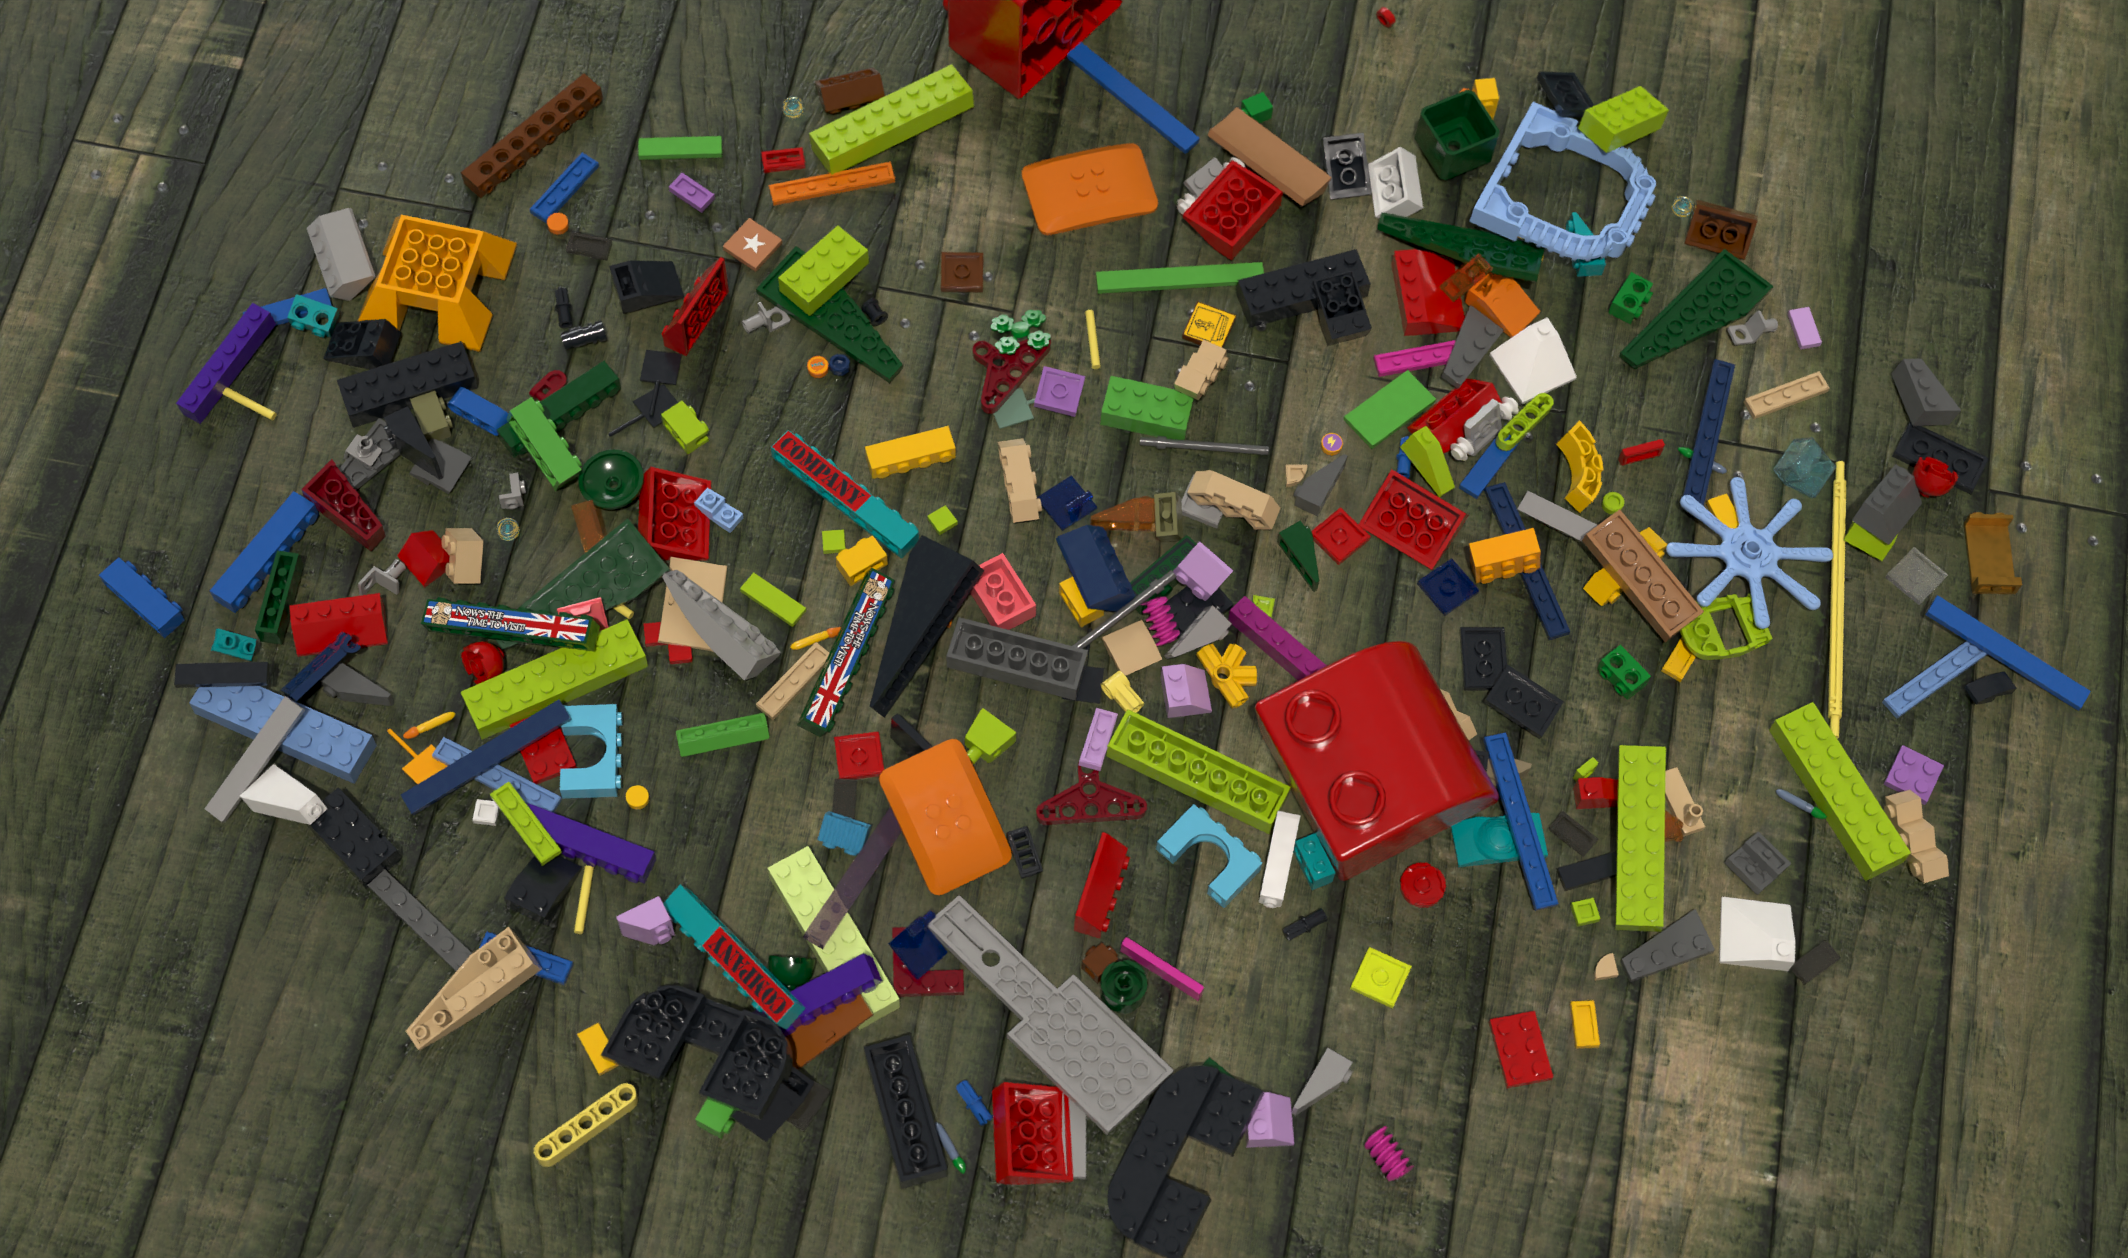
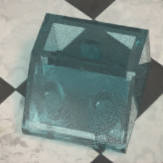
(1805, 467)

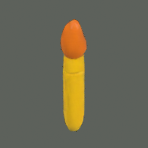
(829, 633)
(430, 724)

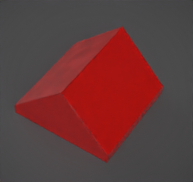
(424, 556)

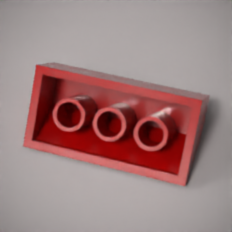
(1450, 414)
(320, 622)
(1101, 887)

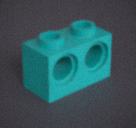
(315, 311)
(1314, 861)

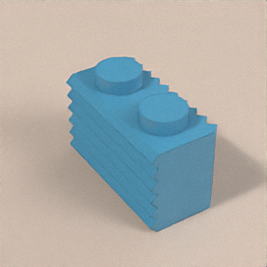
(843, 833)

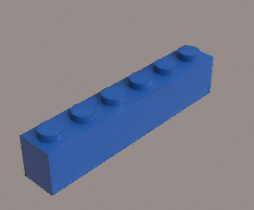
(258, 557)

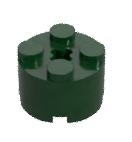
(1116, 976)

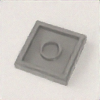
(1205, 514)

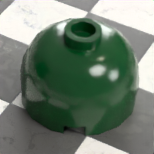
(791, 970)

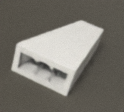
(283, 797)
(1279, 859)

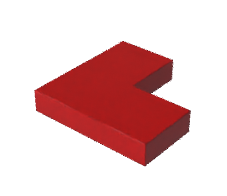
(677, 653)

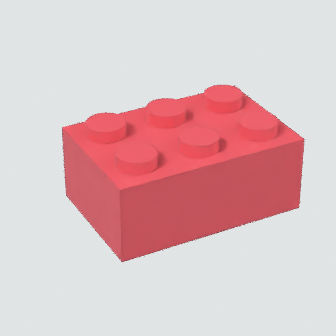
(1002, 595)

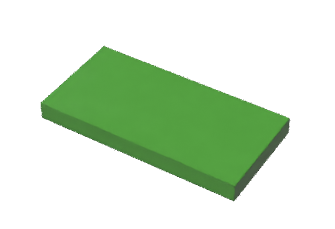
(1389, 409)

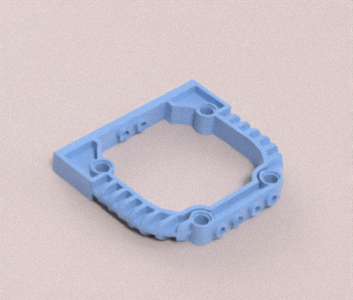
(1511, 219)

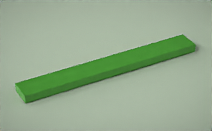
(1175, 277)

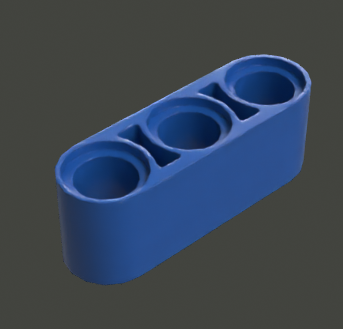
(477, 410)

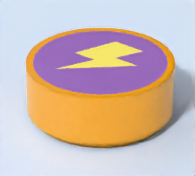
(1331, 444)

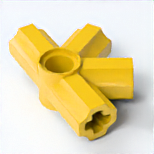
(1230, 666)

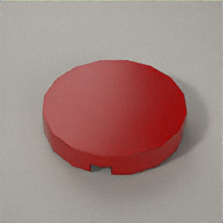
(1422, 885)

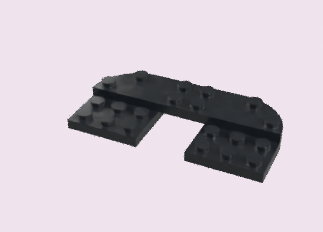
(749, 1047)
(1188, 1104)

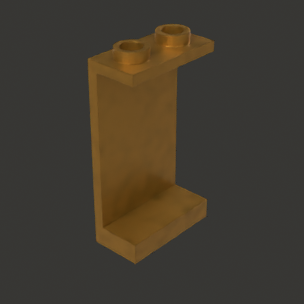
(1990, 554)

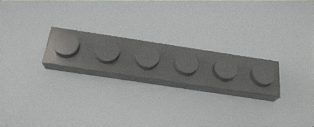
(419, 920)

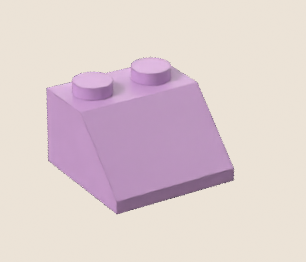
(1202, 571)
(1185, 690)
(647, 923)
(1271, 1123)

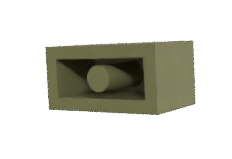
(430, 416)
(1168, 517)

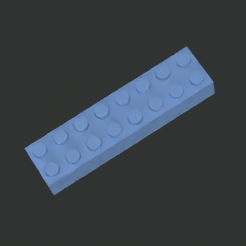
(313, 738)

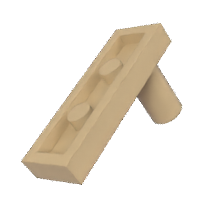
(1681, 803)

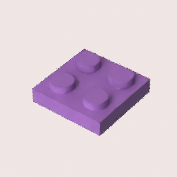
(1059, 391)
(1913, 773)

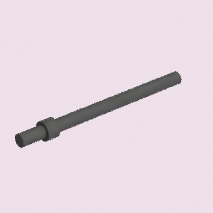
(1161, 443)
(1155, 587)

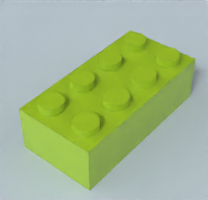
(1623, 119)
(823, 270)

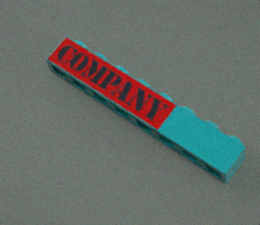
(845, 494)
(733, 956)

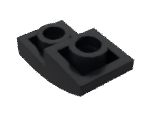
(1989, 687)

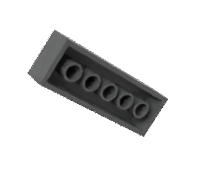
(1017, 658)

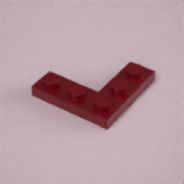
(930, 984)

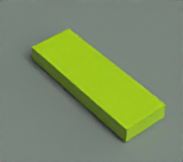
(773, 599)

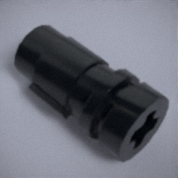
(581, 336)

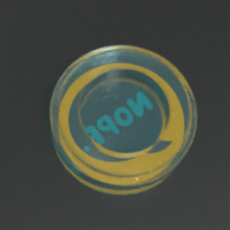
(793, 107)
(1682, 206)
(508, 529)

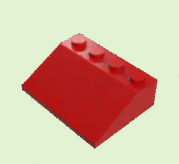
(1233, 209)
(1420, 299)
(697, 309)
(669, 515)
(1413, 519)
(1030, 1134)

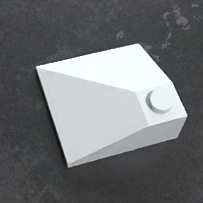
(1534, 361)
(1756, 934)

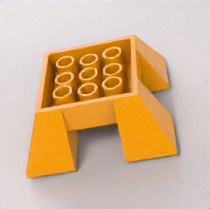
(435, 270)

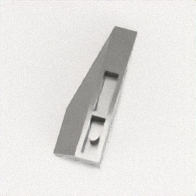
(721, 628)

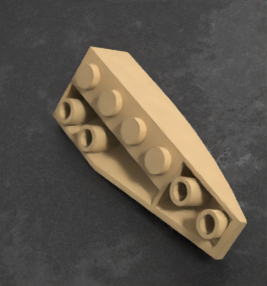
(475, 987)

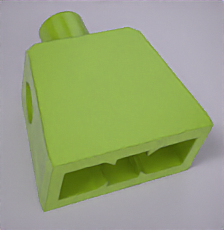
(988, 737)

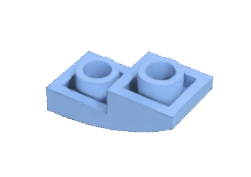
(718, 511)

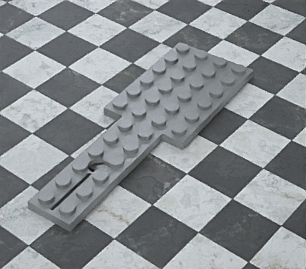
(1061, 1029)

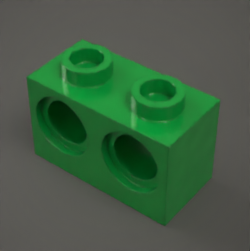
(1629, 297)
(1628, 669)

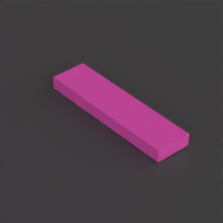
(1413, 358)
(1162, 969)

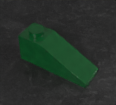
(1299, 548)

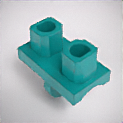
(234, 644)

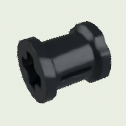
(874, 311)

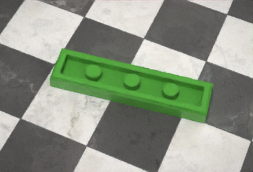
(680, 147)

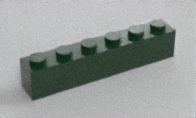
(569, 403)

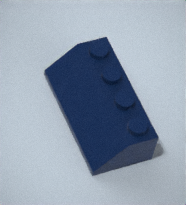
(1096, 568)

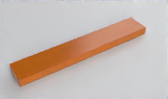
(832, 184)

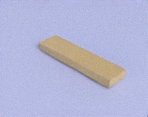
(1786, 395)
(793, 681)

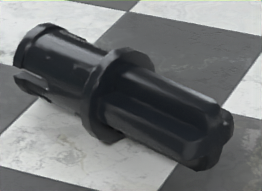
(563, 307)
(1304, 924)

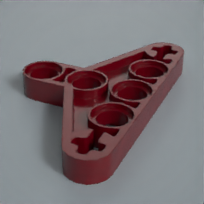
(1001, 374)
(1102, 798)

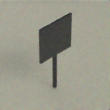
(660, 368)
(664, 401)
(1091, 682)

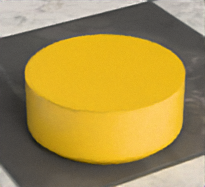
(637, 797)

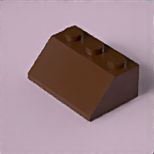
(850, 90)
(1721, 228)

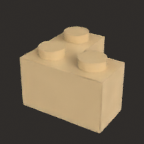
(465, 555)

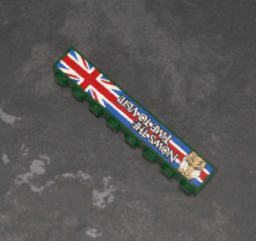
(510, 624)
(846, 652)

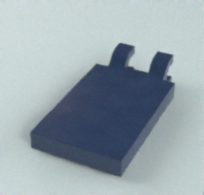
(319, 666)

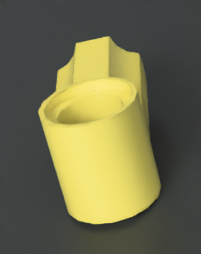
(1119, 689)

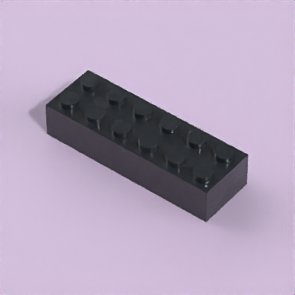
(1291, 289)
(391, 386)
(905, 1112)

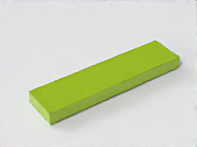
(525, 823)

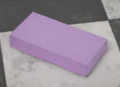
(1804, 328)

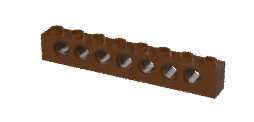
(558, 112)

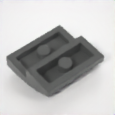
(451, 464)
(1757, 863)

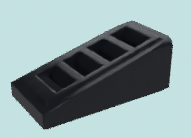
(1019, 834)

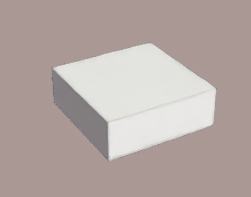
(486, 812)

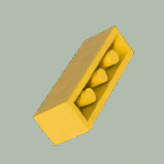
(910, 452)

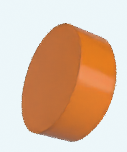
(557, 223)

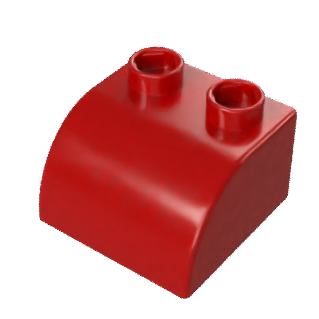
(1021, 39)
(1374, 755)

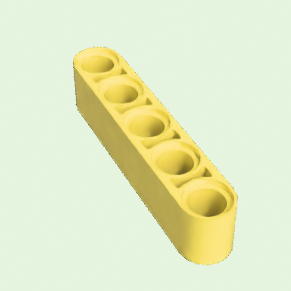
(580, 1135)

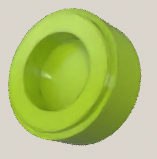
(1612, 502)

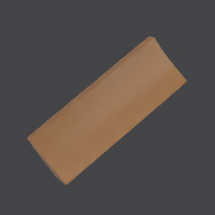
(1270, 157)
(1642, 575)

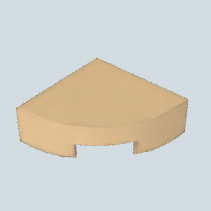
(1294, 474)
(1606, 968)

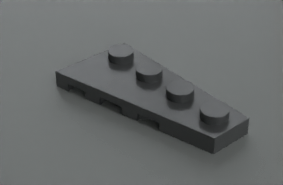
(1472, 343)
(359, 473)
(1672, 947)

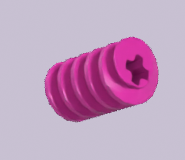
(1161, 620)
(1387, 1155)

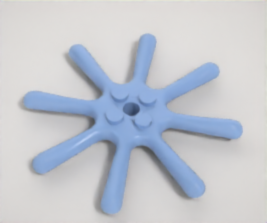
(1749, 552)

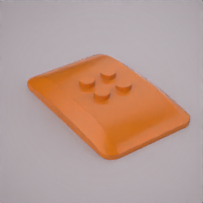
(1089, 188)
(945, 816)

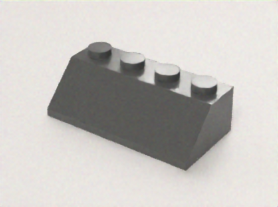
(1890, 505)

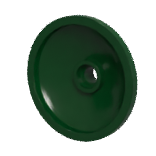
(611, 469)

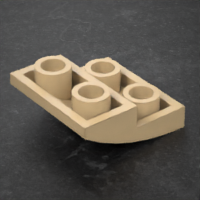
(1132, 648)

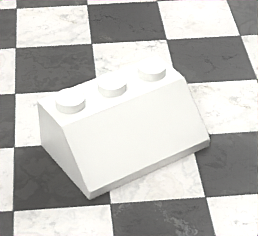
(1395, 184)

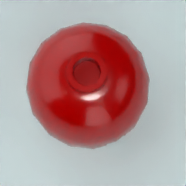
(1933, 477)
(483, 661)

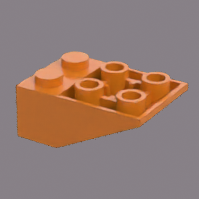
(1503, 303)

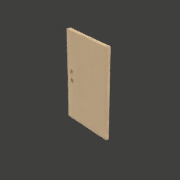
(674, 625)

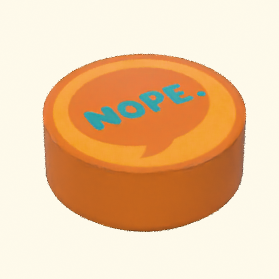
(817, 367)

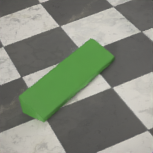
(722, 734)

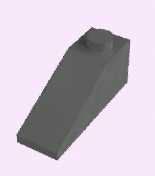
(1318, 486)
(353, 687)

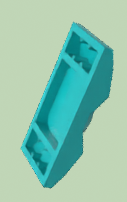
(1489, 840)

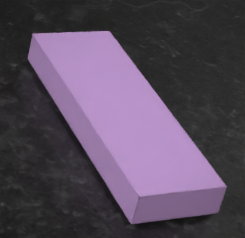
(1098, 739)

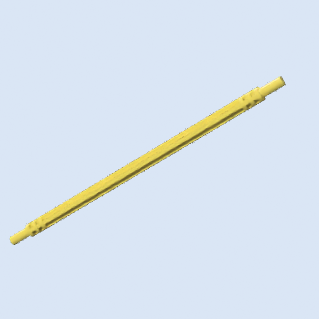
(1837, 599)

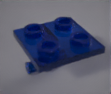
(1067, 502)
(918, 946)

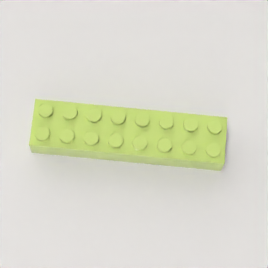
(804, 893)

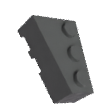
(1923, 394)

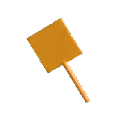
(422, 765)

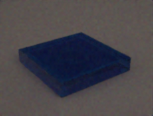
(1448, 587)

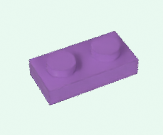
(691, 192)

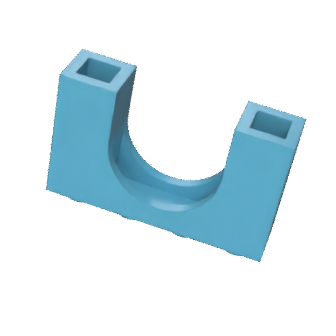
(602, 778)
(1198, 827)

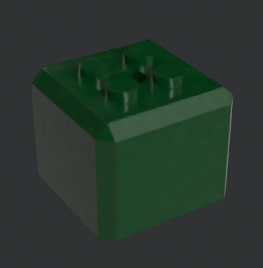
(1461, 123)

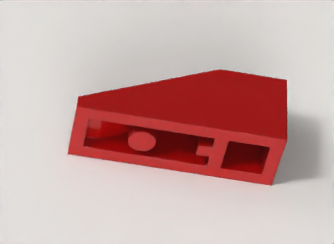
(1595, 792)

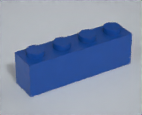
(142, 597)

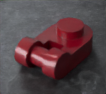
(552, 381)

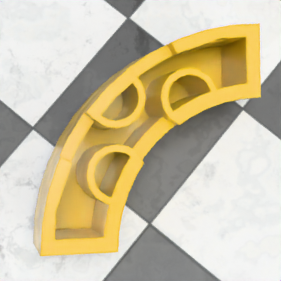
(1584, 465)
(1603, 586)

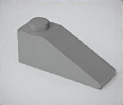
(1206, 628)
(1326, 1078)

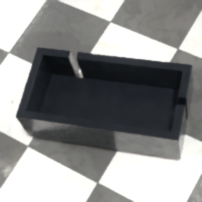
(354, 839)

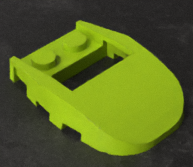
(1704, 640)

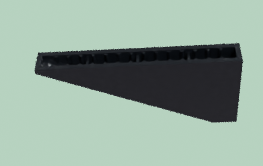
(929, 597)

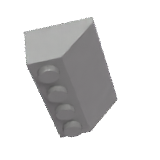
(341, 253)

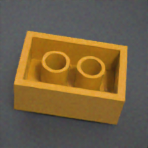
(1505, 556)

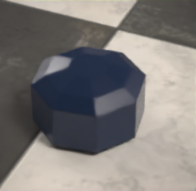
(839, 364)

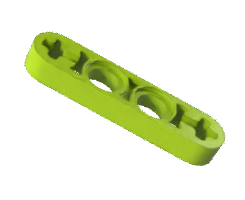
(1522, 420)

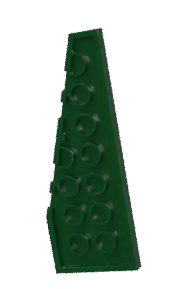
(1504, 255)
(1713, 300)
(836, 321)
(613, 569)

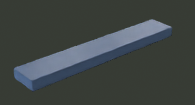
(1933, 679)
(449, 752)

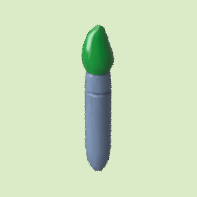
(1686, 452)
(1815, 811)
(958, 1162)

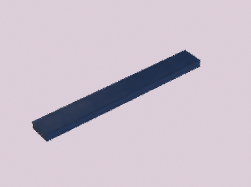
(1709, 430)
(1535, 582)
(485, 757)

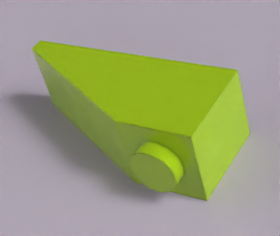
(1428, 458)

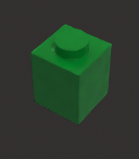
(1258, 107)

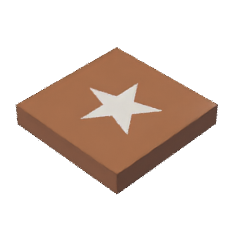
(752, 244)

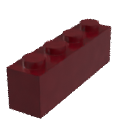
(343, 506)

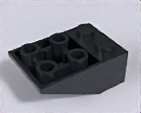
(645, 284)
(1341, 308)
(363, 343)
(783, 1105)

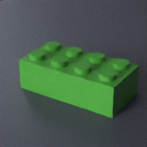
(1146, 408)
(543, 443)

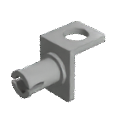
(764, 318)
(1753, 329)
(363, 450)
(386, 579)

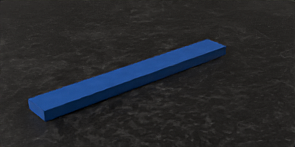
(1133, 98)
(2008, 653)
(1520, 821)

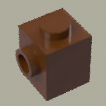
(1097, 960)

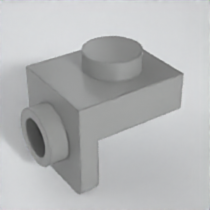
(514, 499)

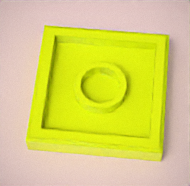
(1380, 977)

